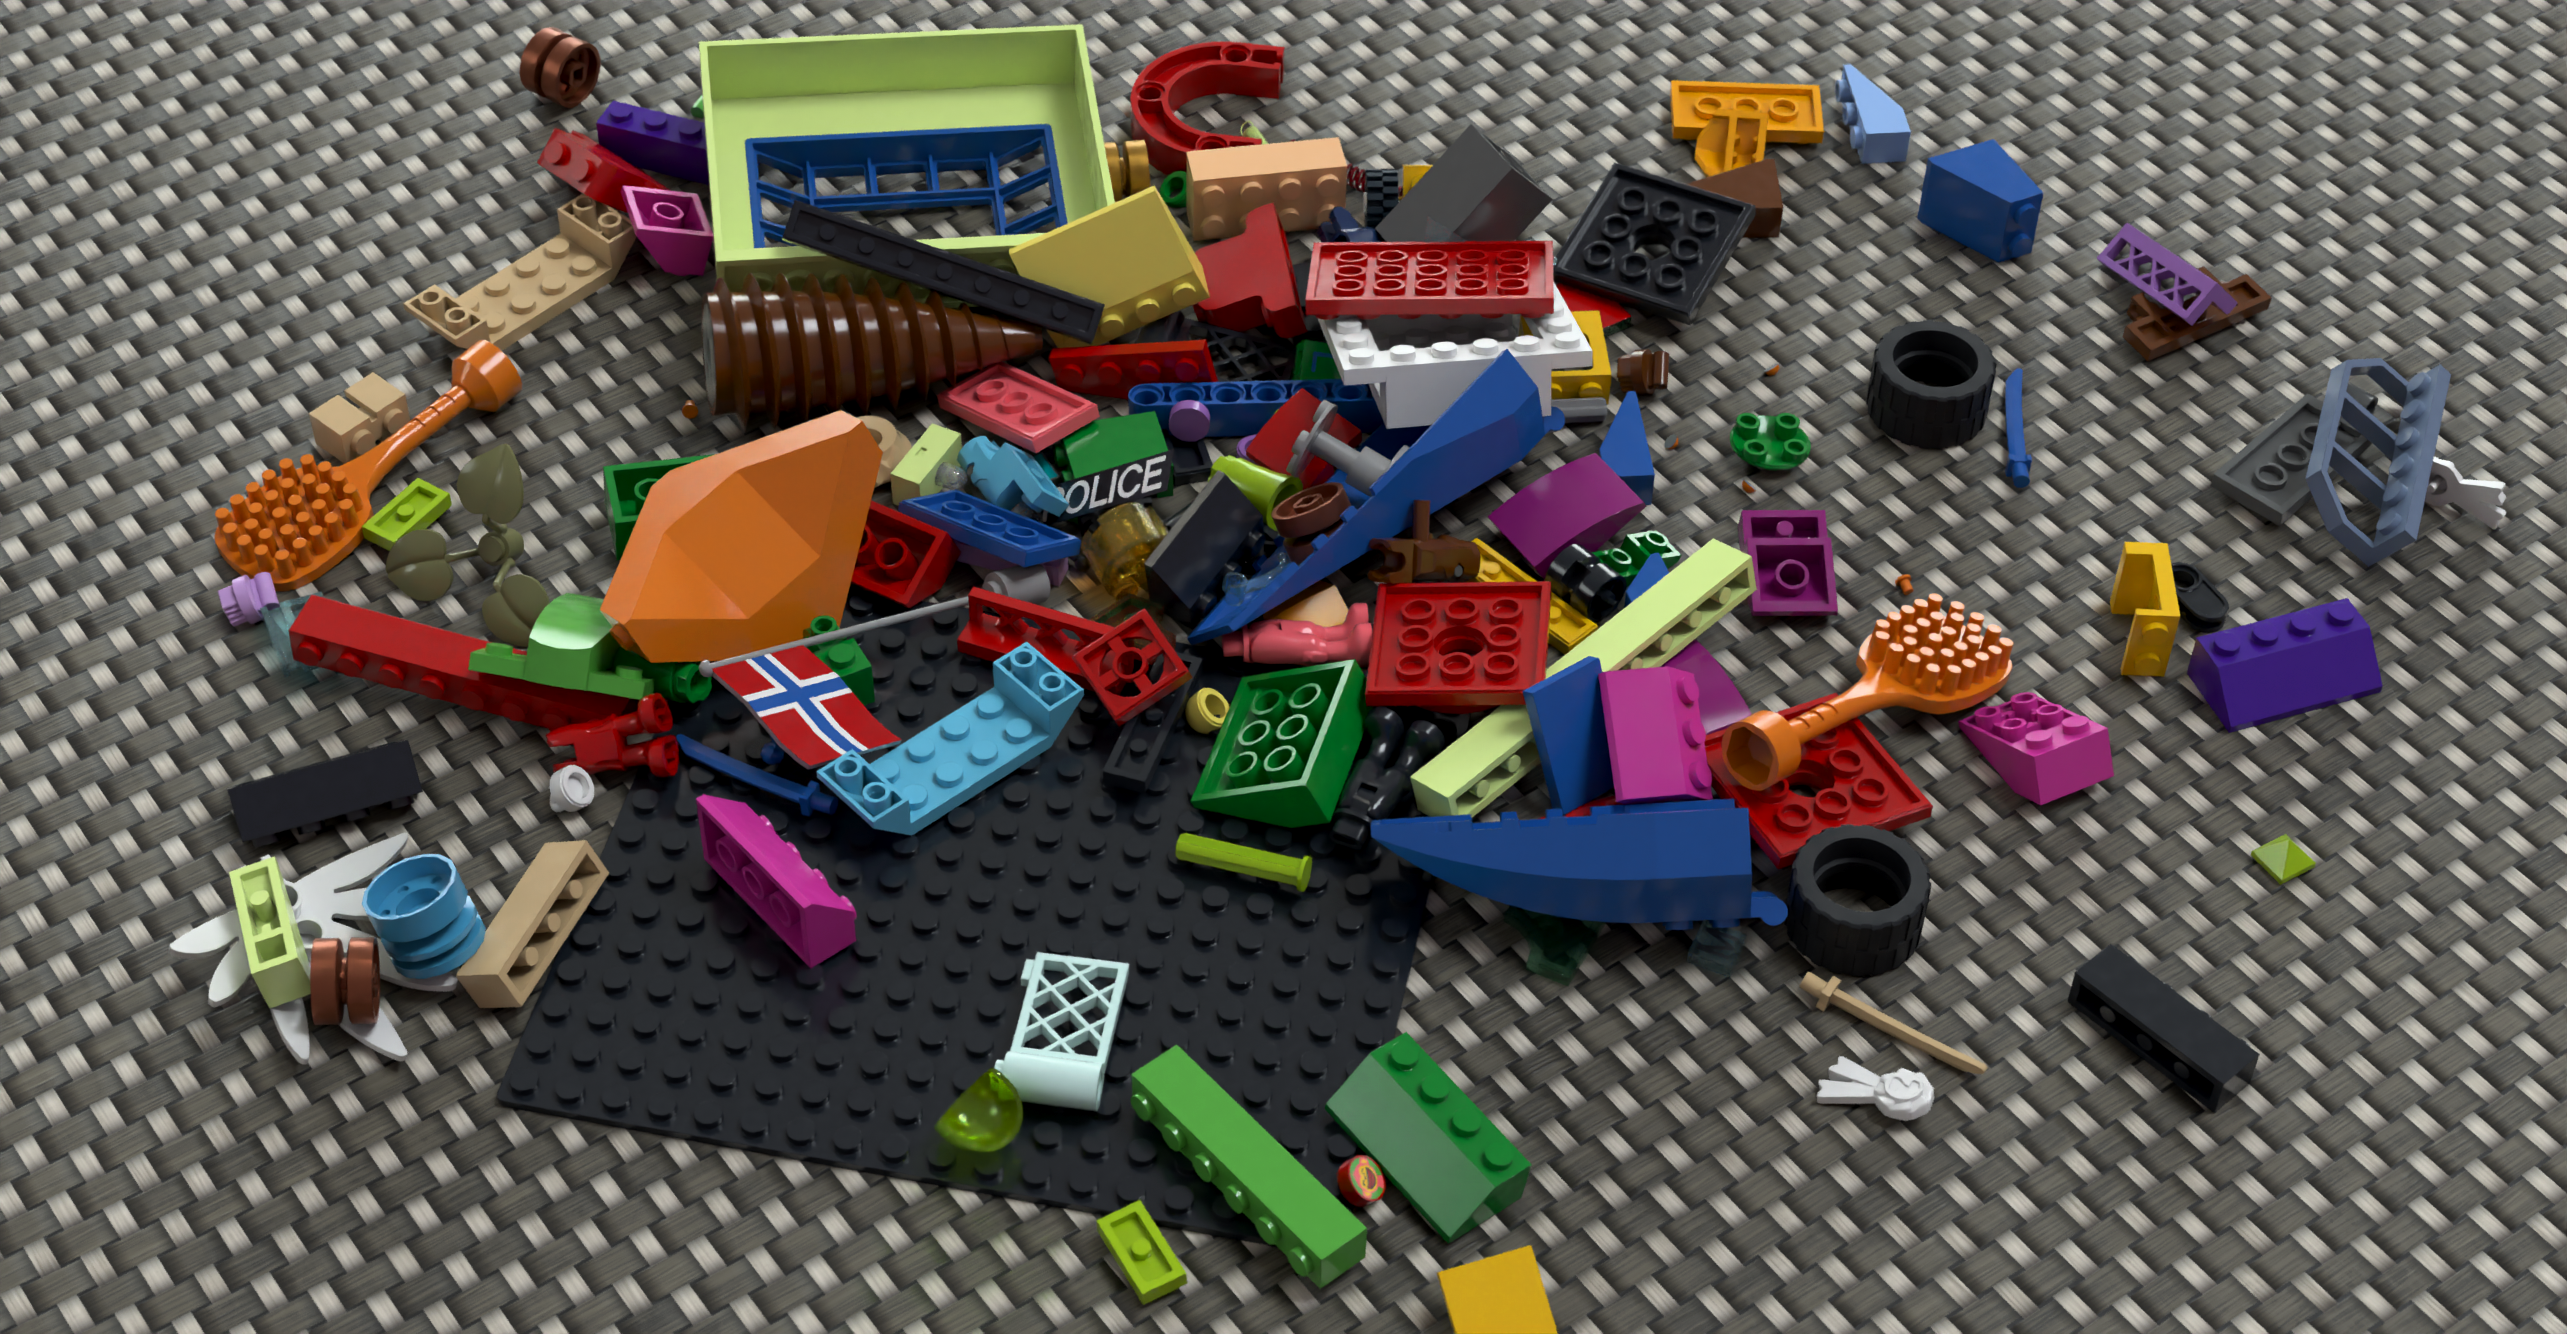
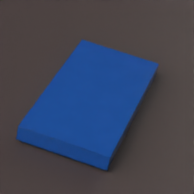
(991, 528)

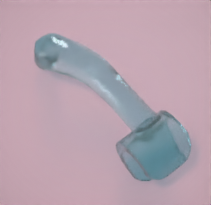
(1237, 585)

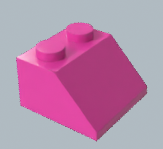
(670, 227)

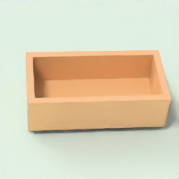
(1297, 176)

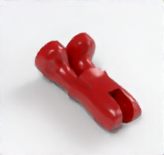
(604, 743)

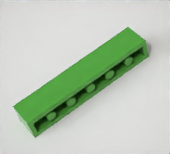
(1248, 1167)

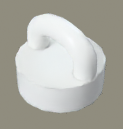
(570, 789)

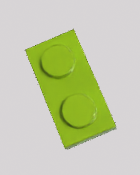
(409, 511)
(1141, 1252)

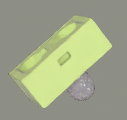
(929, 466)

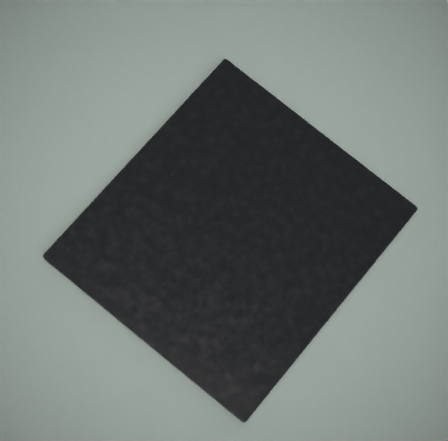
(709, 1029)

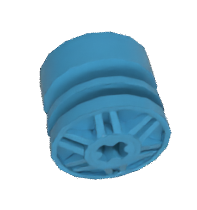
(424, 916)

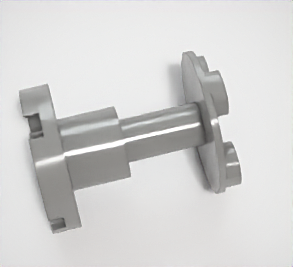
(1362, 467)

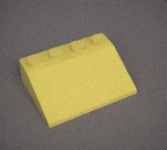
(1120, 257)

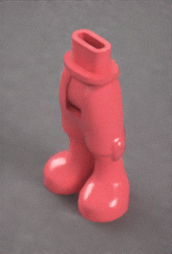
(1303, 641)

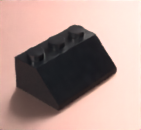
(1201, 548)

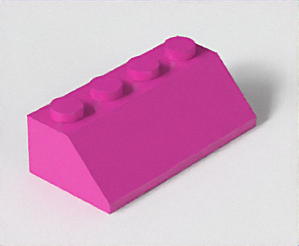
(775, 880)

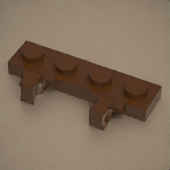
(2161, 331)

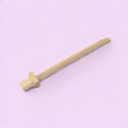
(1829, 993)

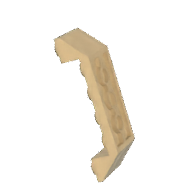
(538, 284)

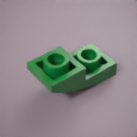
(1635, 551)

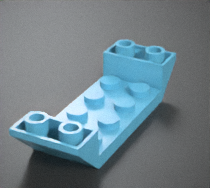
(962, 750)

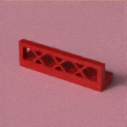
(995, 637)

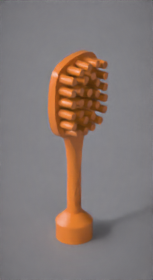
(316, 513)
(1907, 662)

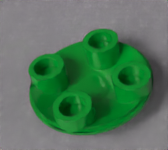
(1770, 441)

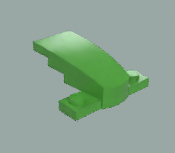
(567, 650)

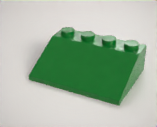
(1286, 745)

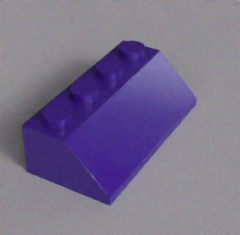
(655, 141)
(2286, 665)

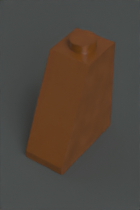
(1754, 185)

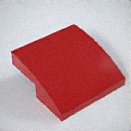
(1275, 440)

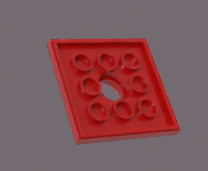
(1430, 627)
(1854, 783)

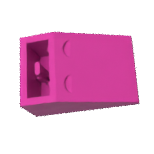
(2040, 747)

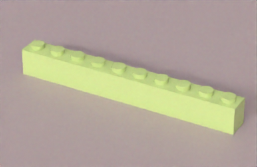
(1638, 637)

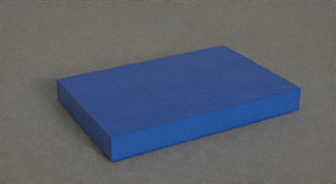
(1571, 734)

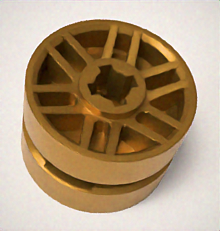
(1128, 173)

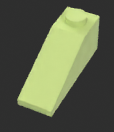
(270, 933)

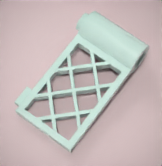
(1056, 1072)

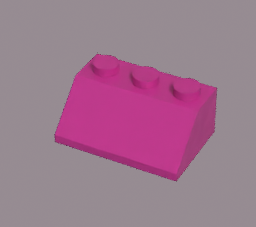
(1655, 735)

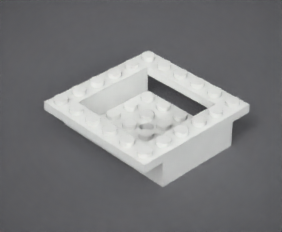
(1429, 361)

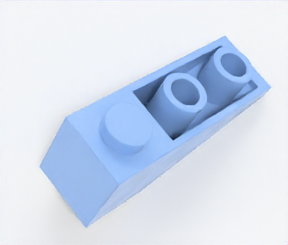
(1874, 119)

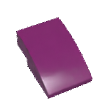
(1566, 507)
(1789, 562)
(1718, 697)

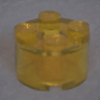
(1122, 547)

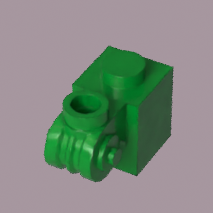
(843, 658)

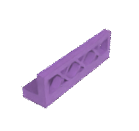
(2164, 266)

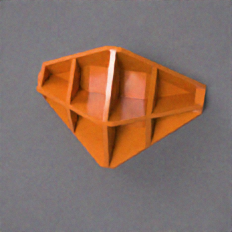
(746, 544)

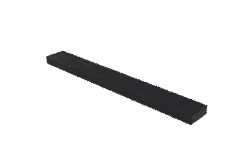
(943, 272)

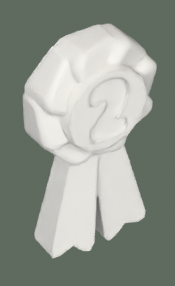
(2473, 496)
(1896, 1094)

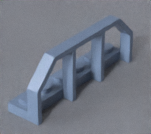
(2410, 453)

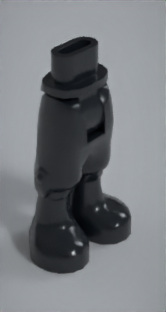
(1376, 791)

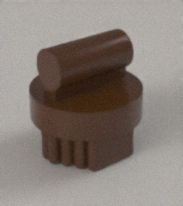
(1643, 371)

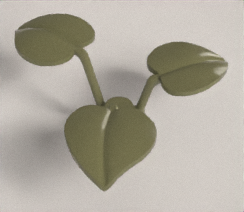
(421, 568)

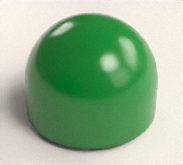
(1172, 182)

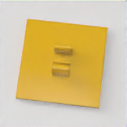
(1498, 1295)

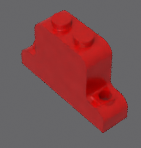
(592, 168)
(1252, 279)

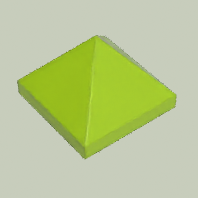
(2283, 859)

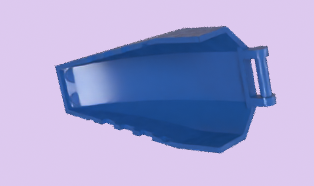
(1611, 866)

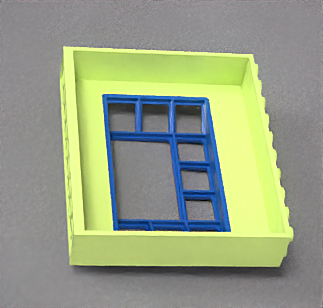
(896, 109)

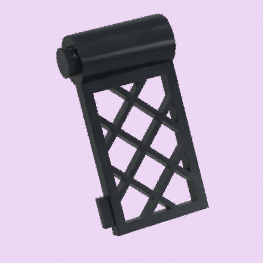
(1178, 328)

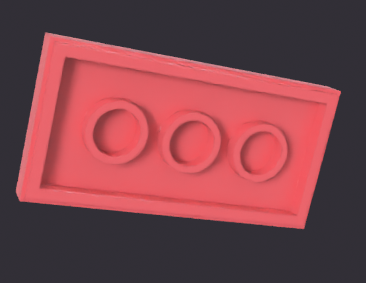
(1018, 406)

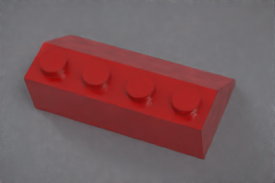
(902, 557)

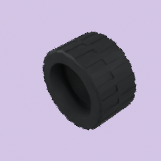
(1924, 413)
(1865, 861)

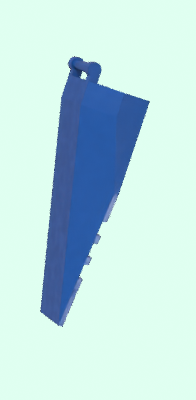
(1467, 445)

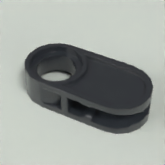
(2201, 603)

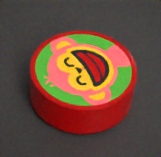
(1361, 1181)

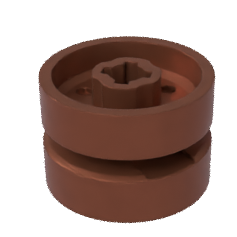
(560, 67)
(1308, 515)
(345, 980)

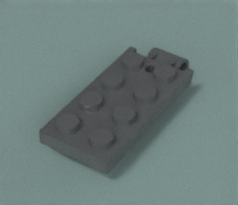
(2273, 466)

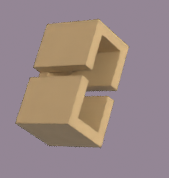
(353, 431)

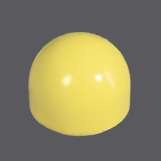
(1203, 707)

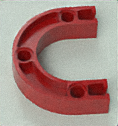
(1196, 73)

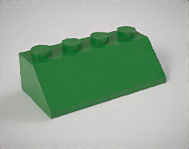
(1429, 1138)

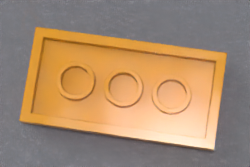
(1791, 108)

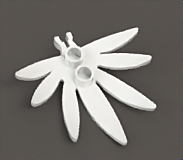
(314, 905)

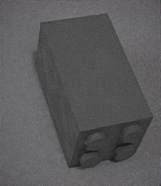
(1472, 192)

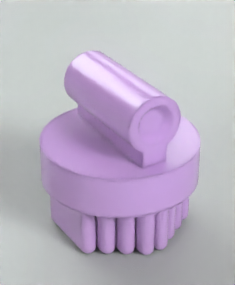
(246, 597)

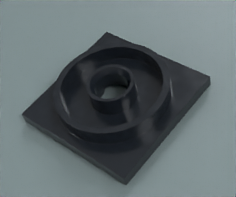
(1645, 210)

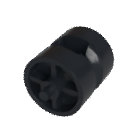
(1586, 582)

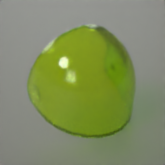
(984, 1115)

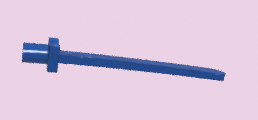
(2018, 462)
(807, 797)

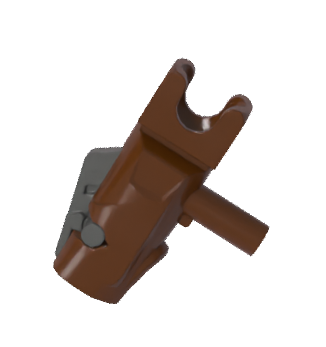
(1425, 557)

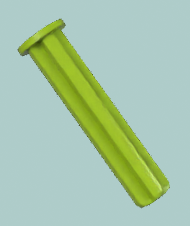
(1244, 860)

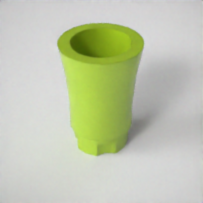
(1260, 485)

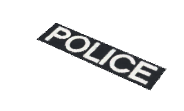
(1113, 486)

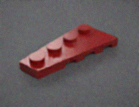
(1118, 368)

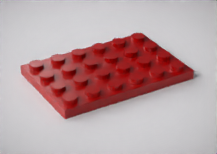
(1430, 279)

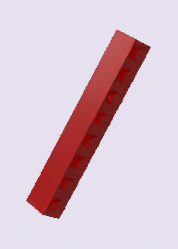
(434, 665)

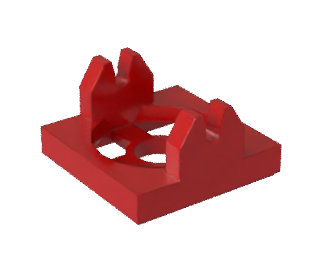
(1136, 627)

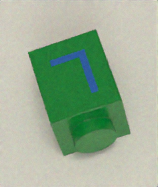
(1314, 362)

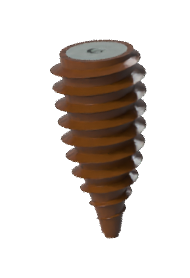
(840, 346)

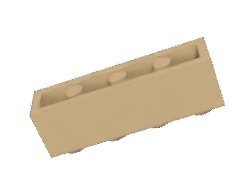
(533, 924)

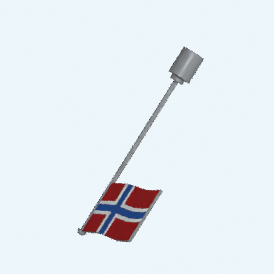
(810, 706)

